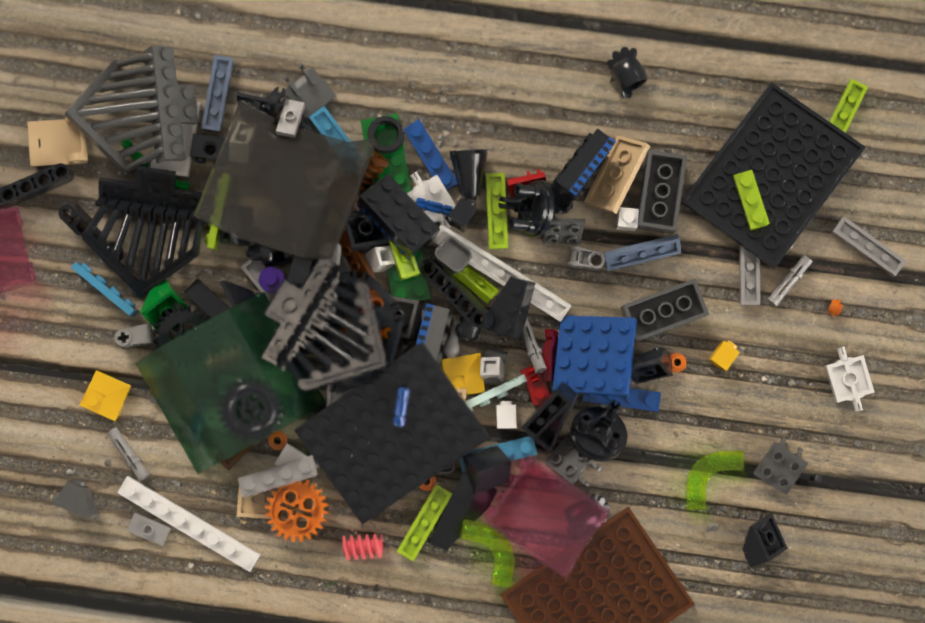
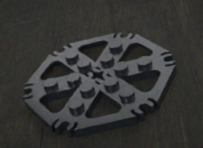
(385, 318)

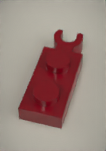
(549, 354)

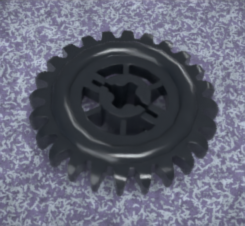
(177, 316)
(255, 428)

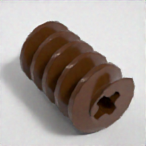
(373, 170)

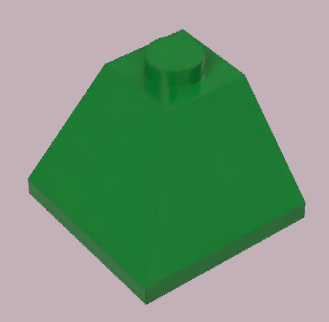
(159, 299)

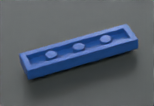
(430, 154)
(637, 399)

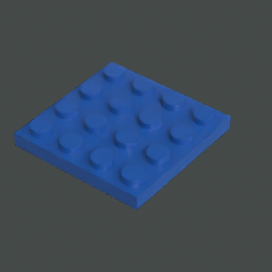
(595, 354)

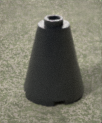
(469, 171)

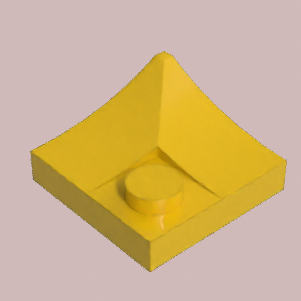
(465, 373)
(105, 395)

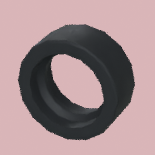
(393, 122)

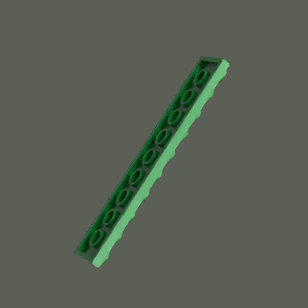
(415, 287)

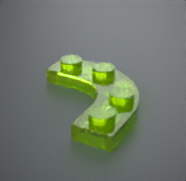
(702, 471)
(498, 544)

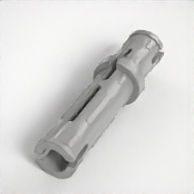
(804, 263)
(534, 351)
(128, 454)

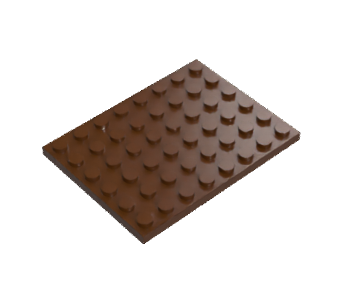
(613, 581)

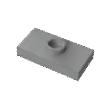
(290, 118)
(149, 529)

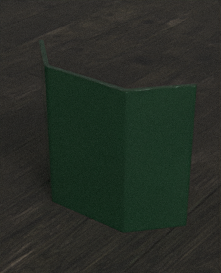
(201, 363)

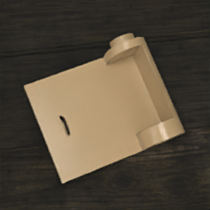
(56, 143)

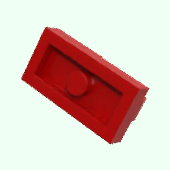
(524, 180)
(535, 385)

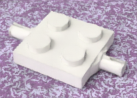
(434, 191)
(849, 379)

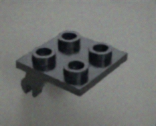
(269, 104)

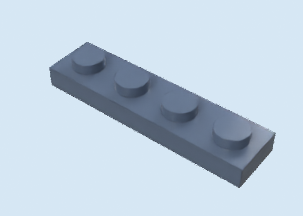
(217, 93)
(642, 252)

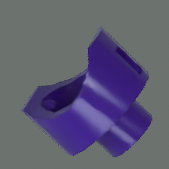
(270, 279)

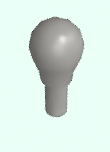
(452, 346)

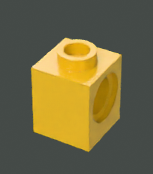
(724, 355)

